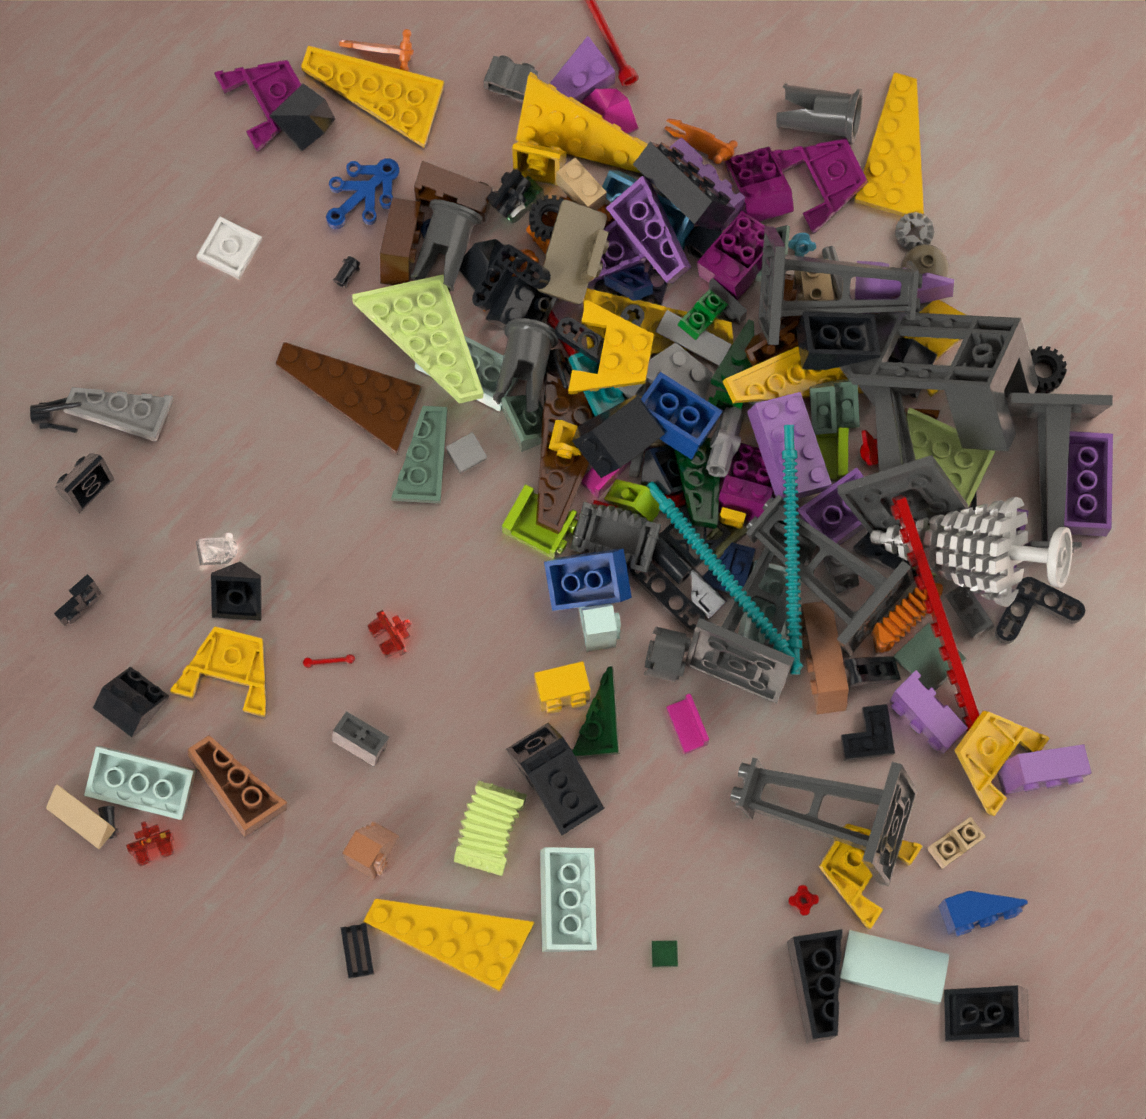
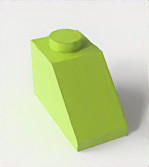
(633, 498)

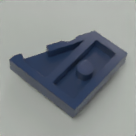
(630, 282)
(738, 561)

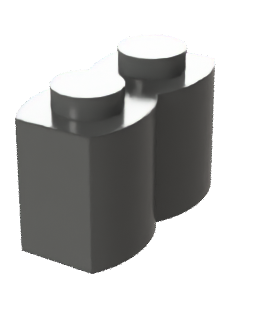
(507, 77)

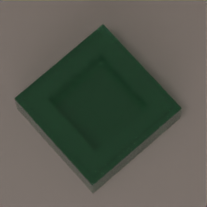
(664, 954)

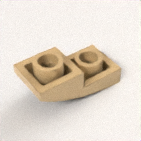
(956, 842)

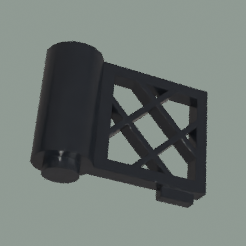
(677, 559)

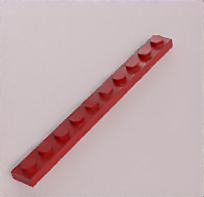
(933, 606)

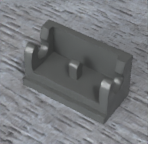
(969, 611)
(359, 738)

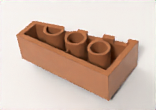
(824, 658)
(237, 789)

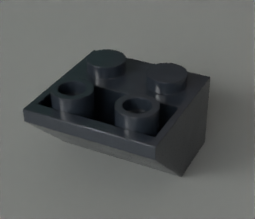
(520, 302)
(130, 701)

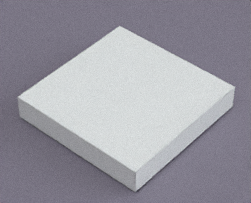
(229, 247)

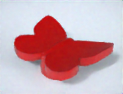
(869, 449)

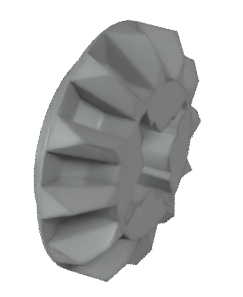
(903, 227)

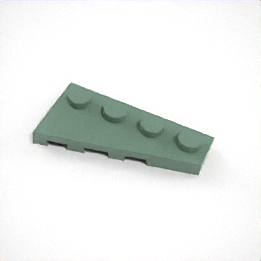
(424, 461)

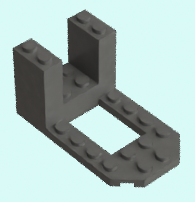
(983, 374)

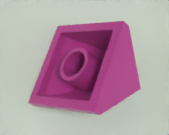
(613, 108)

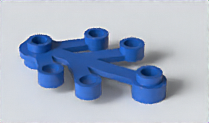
(364, 189)

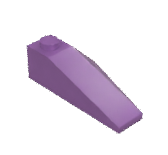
(933, 287)

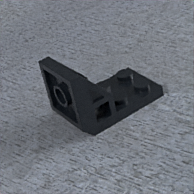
(556, 777)

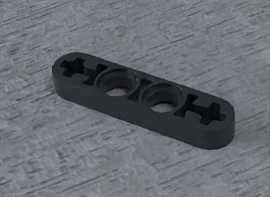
(664, 597)

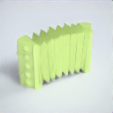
(488, 827)

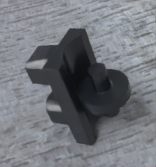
(510, 193)

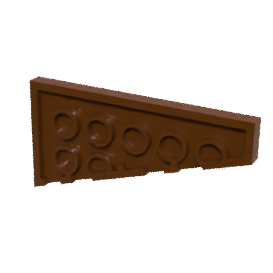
(362, 395)
(557, 475)

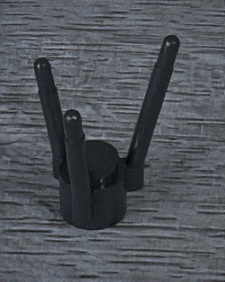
(557, 364)
(43, 413)

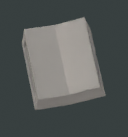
(466, 452)

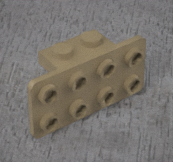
(575, 251)

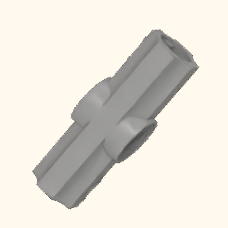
(725, 442)

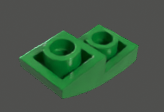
(702, 314)

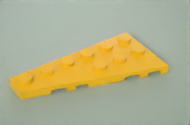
(568, 124)

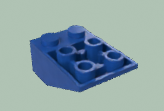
(976, 908)

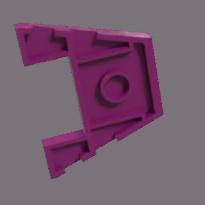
(270, 86)
(834, 173)

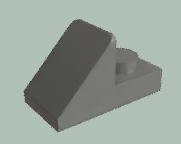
(734, 309)

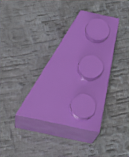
(927, 713)

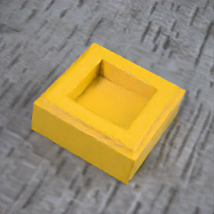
(732, 518)

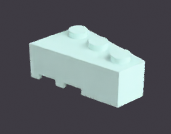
(600, 626)

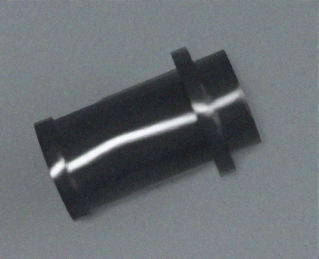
(347, 271)
(107, 813)

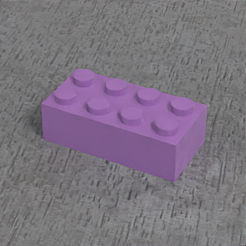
(768, 426)
(1089, 484)

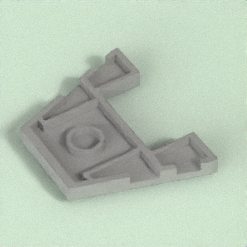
(680, 367)

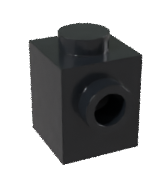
(700, 240)

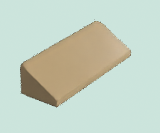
(79, 817)

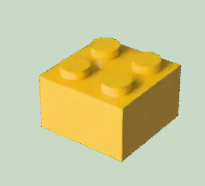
(562, 687)

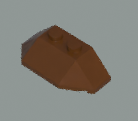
(759, 350)

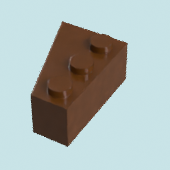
(441, 184)
(400, 241)

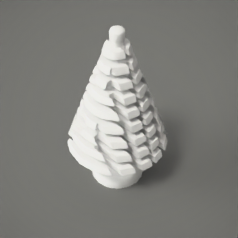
(983, 547)

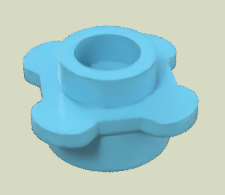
(801, 239)

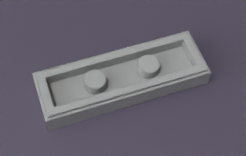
(706, 345)

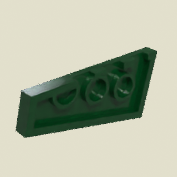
(699, 487)

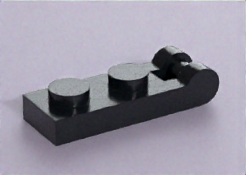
(872, 670)

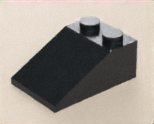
(836, 339)
(617, 435)
(84, 481)
(987, 1014)

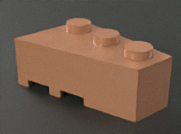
(369, 849)

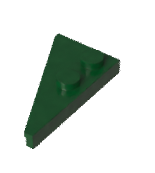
(736, 358)
(600, 731)

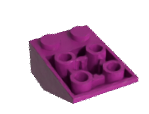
(761, 183)
(735, 255)
(746, 484)

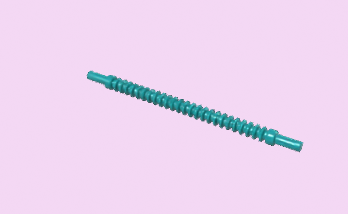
(790, 456)
(668, 507)

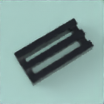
(354, 928)

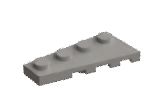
(130, 413)

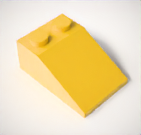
(538, 161)

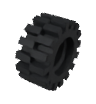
(536, 213)
(1057, 364)

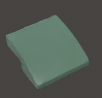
(834, 406)
(923, 655)

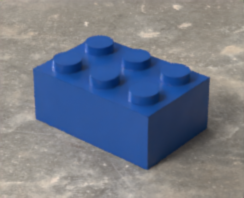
(681, 414)
(588, 579)

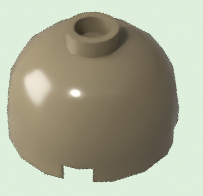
(928, 260)

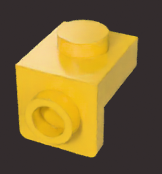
(562, 439)

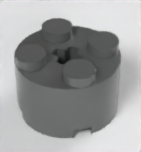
(666, 654)

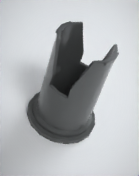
(824, 113)
(448, 235)
(526, 358)

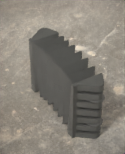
(611, 529)

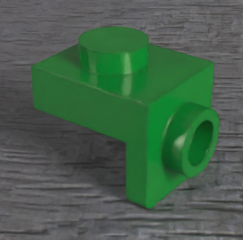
(723, 400)

